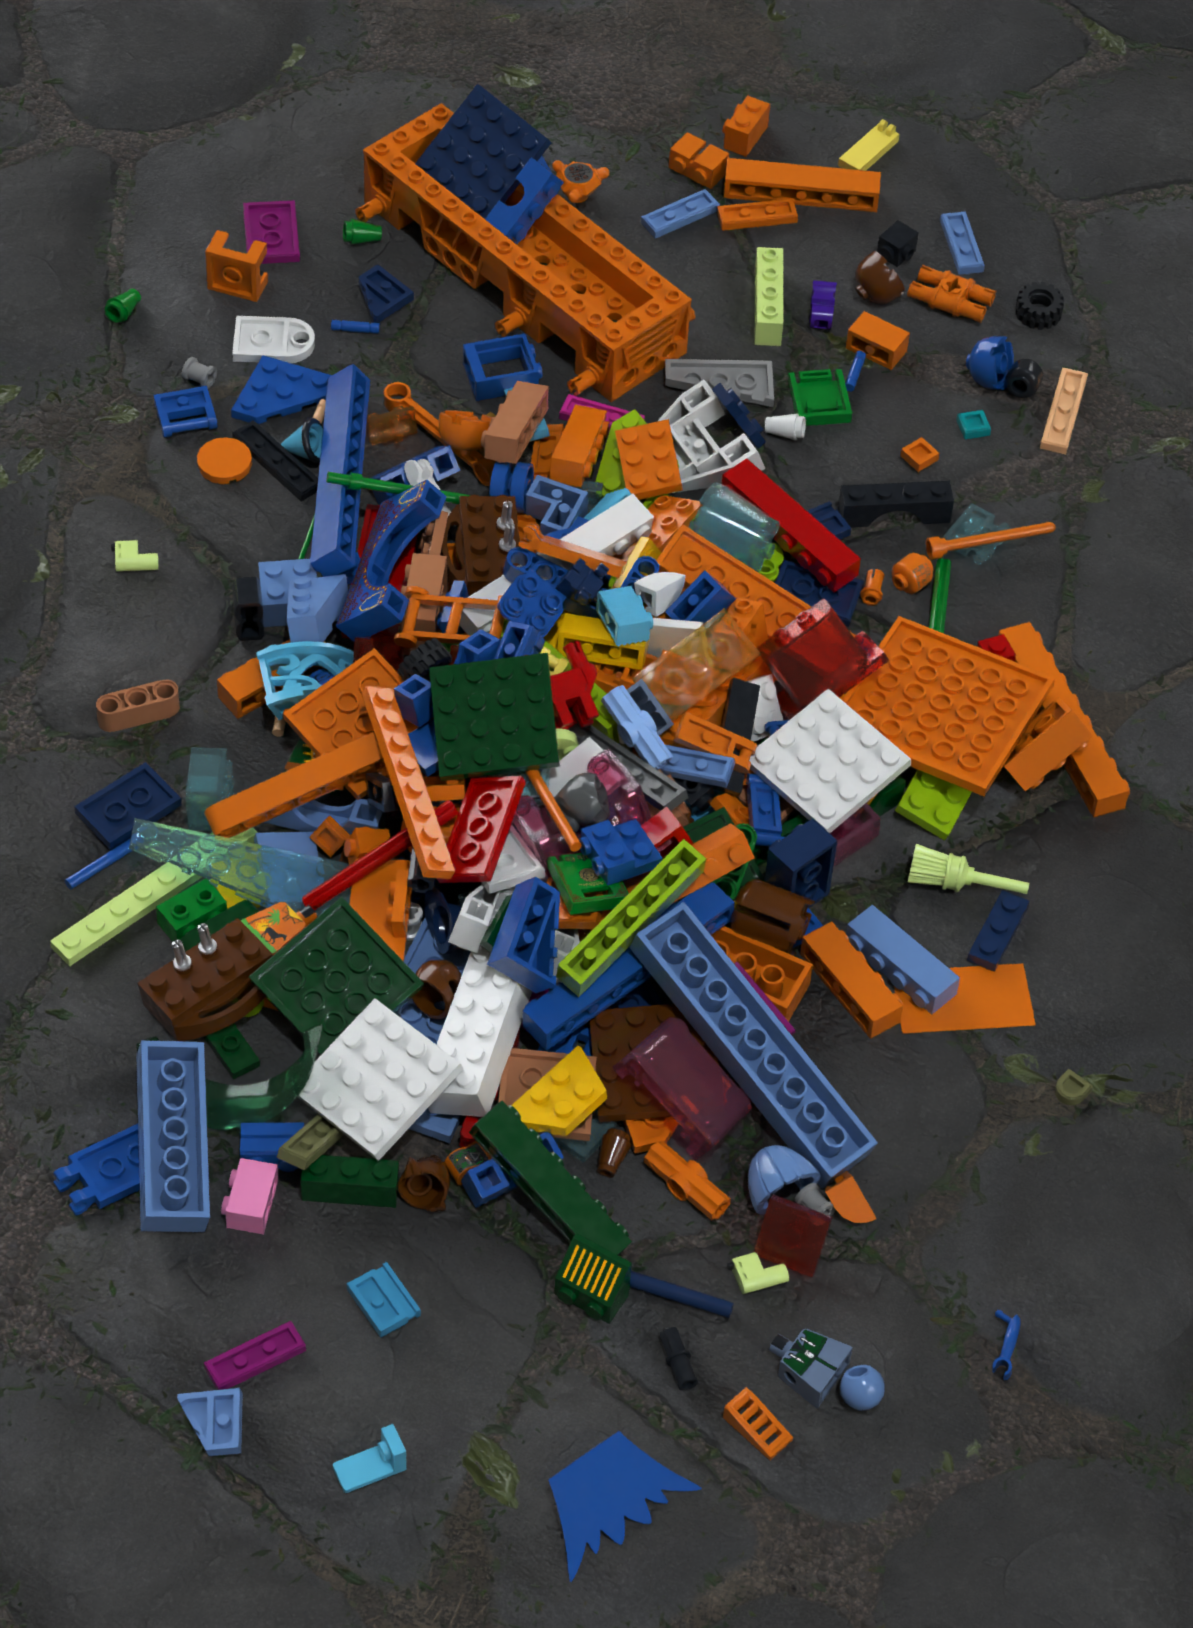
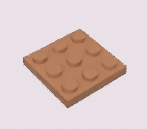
(527, 1068)

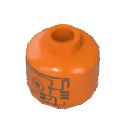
(912, 573)

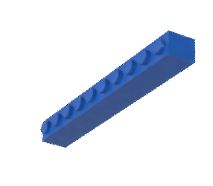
(342, 453)

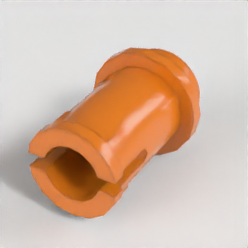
(872, 587)

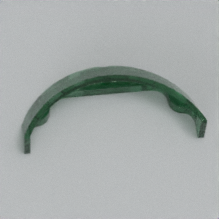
(258, 1102)

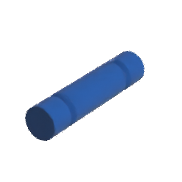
(355, 326)
(855, 370)

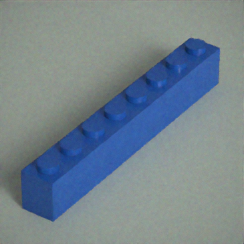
(563, 1012)

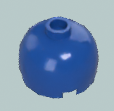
(990, 362)

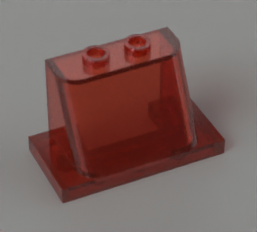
(817, 655)

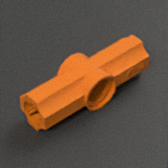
(687, 1180)

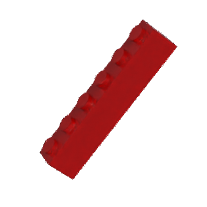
(798, 530)

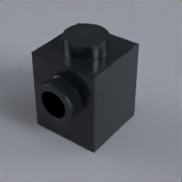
(898, 243)
(698, 793)

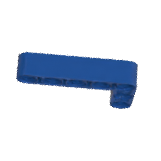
(555, 573)

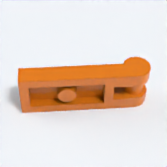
(713, 739)

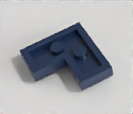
(740, 412)

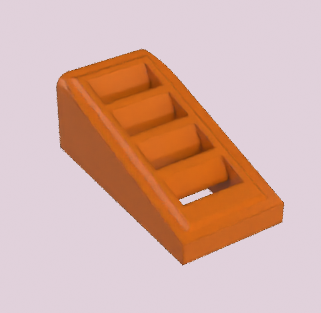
(764, 1416)

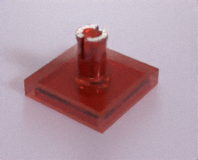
(792, 1235)

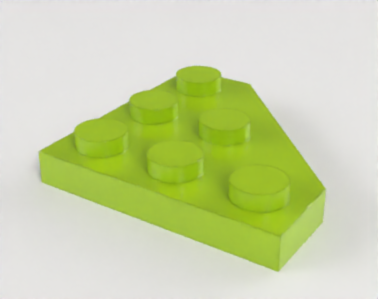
(610, 468)

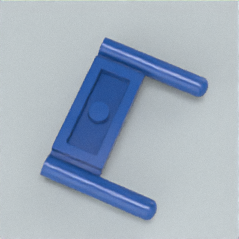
(763, 810)

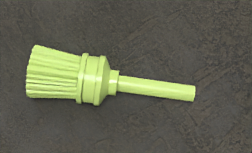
(954, 872)

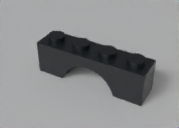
(928, 500)

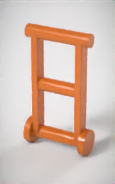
(418, 596)

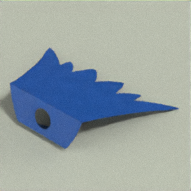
(603, 1489)

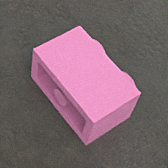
(250, 1196)

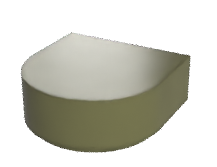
(1072, 1088)

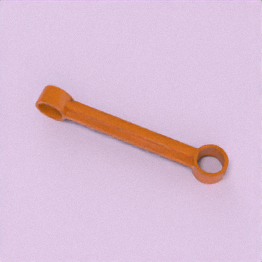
(481, 466)

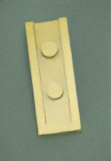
(870, 147)

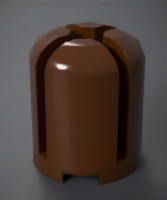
(771, 915)

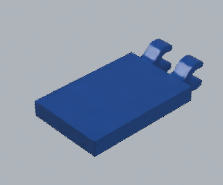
(105, 1169)

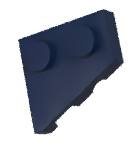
(383, 293)

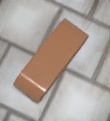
(138, 705)

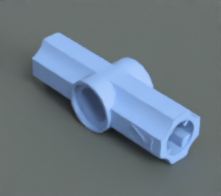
(636, 727)

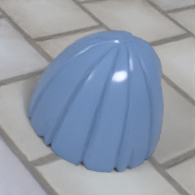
(772, 1169)

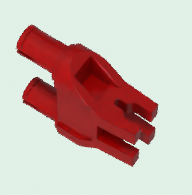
(574, 689)

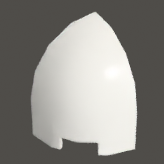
(660, 590)

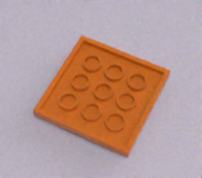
(337, 711)

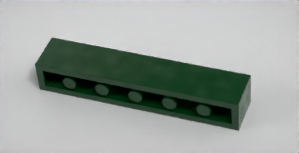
(545, 1179)

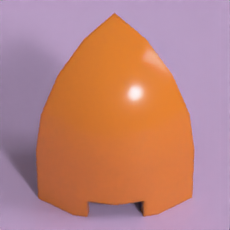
(849, 1199)

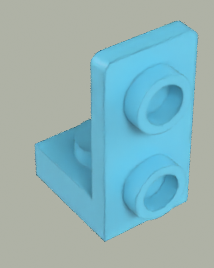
(373, 1463)

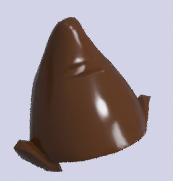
(425, 1183)

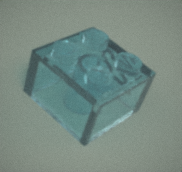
(207, 783)

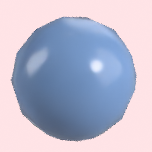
(862, 1387)

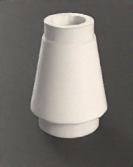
(787, 426)

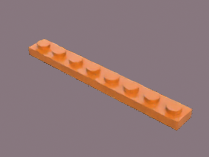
(408, 783)

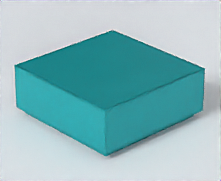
(973, 424)

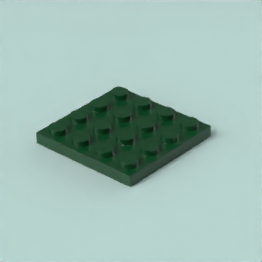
(494, 717)
(334, 974)

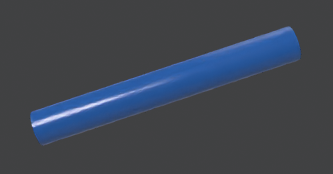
(98, 865)

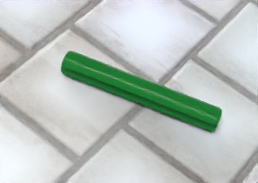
(940, 595)

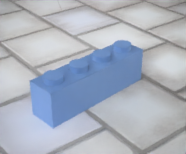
(902, 960)

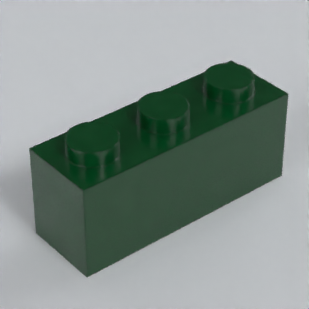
(351, 1181)

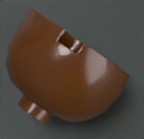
(877, 280)

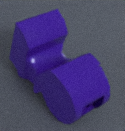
(822, 304)

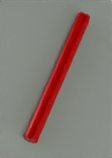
(370, 861)

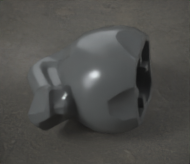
(583, 801)

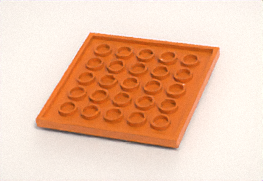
(949, 703)

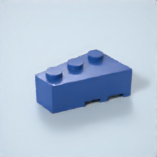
(527, 936)

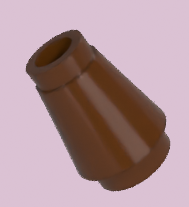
(612, 1152)

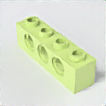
(768, 296)

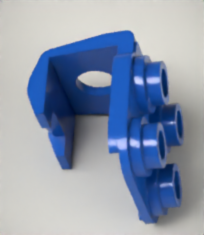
(532, 602)

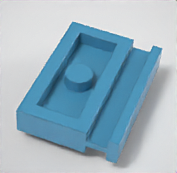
(383, 1299)

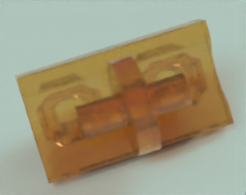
(391, 425)

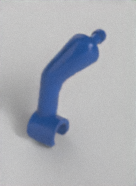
(1009, 1343)

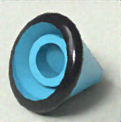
(306, 441)

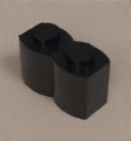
(248, 608)

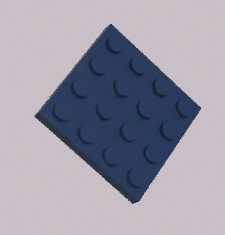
(482, 151)

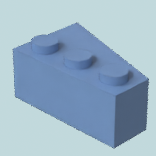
(314, 606)

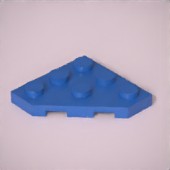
(278, 389)

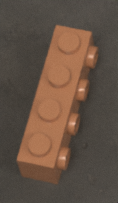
(515, 422)

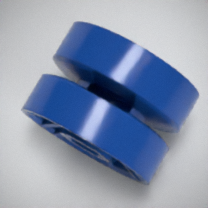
(512, 482)

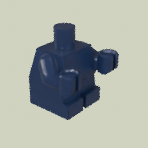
(582, 583)

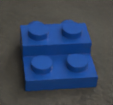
(619, 850)

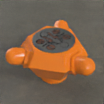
(579, 179)

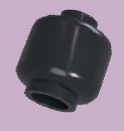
(1024, 378)

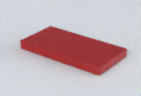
(482, 827)

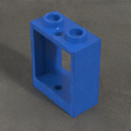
(494, 351)

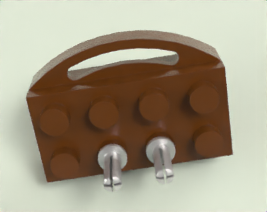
(482, 540)
(207, 983)

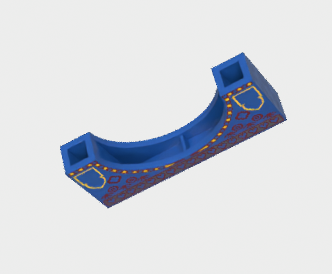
(371, 600)

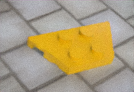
(562, 1096)

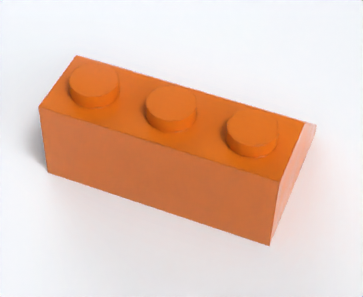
(1047, 744)

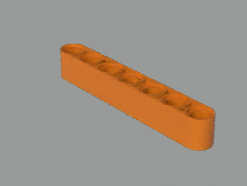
(295, 787)

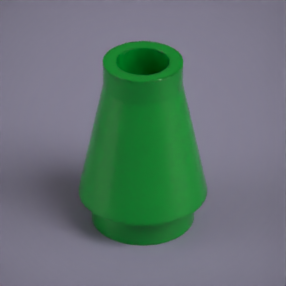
(360, 232)
(122, 305)

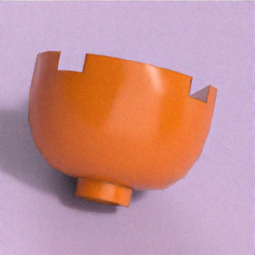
(462, 430)

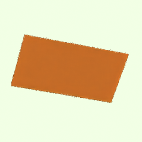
(982, 1002)

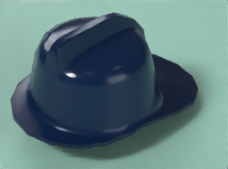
(440, 917)

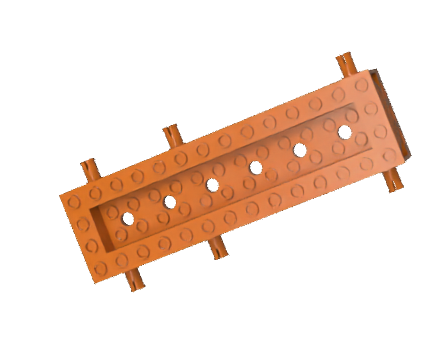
(537, 297)

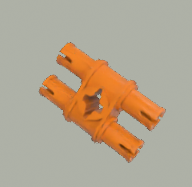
(951, 293)

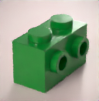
(189, 909)

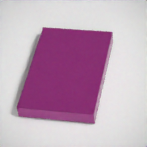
(275, 225)

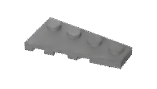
(748, 378)

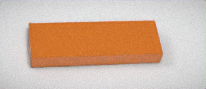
(757, 214)

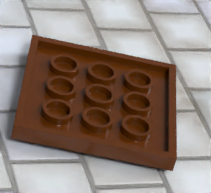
(615, 1035)

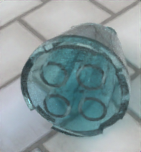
(735, 525)

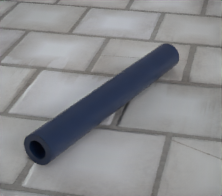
(681, 1294)

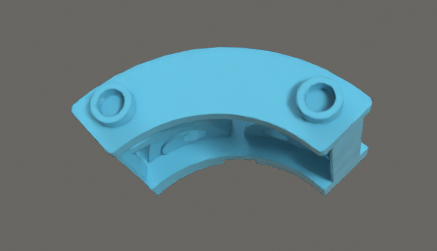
(292, 661)

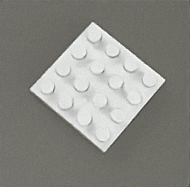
(828, 761)
(378, 1079)

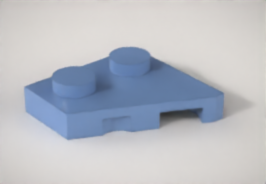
(215, 1419)

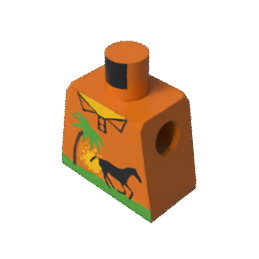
(279, 924)

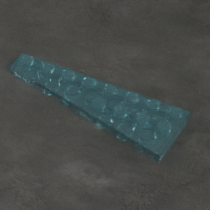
(252, 870)

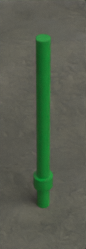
(355, 482)

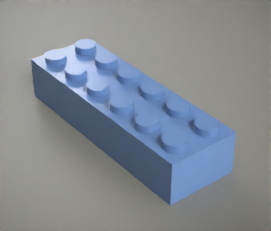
(172, 1136)

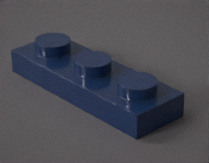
(998, 930)

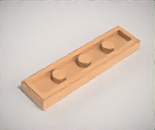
(1064, 411)

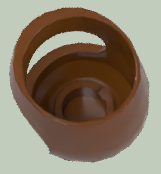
(440, 984)

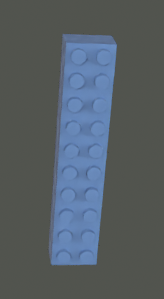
(752, 1043)

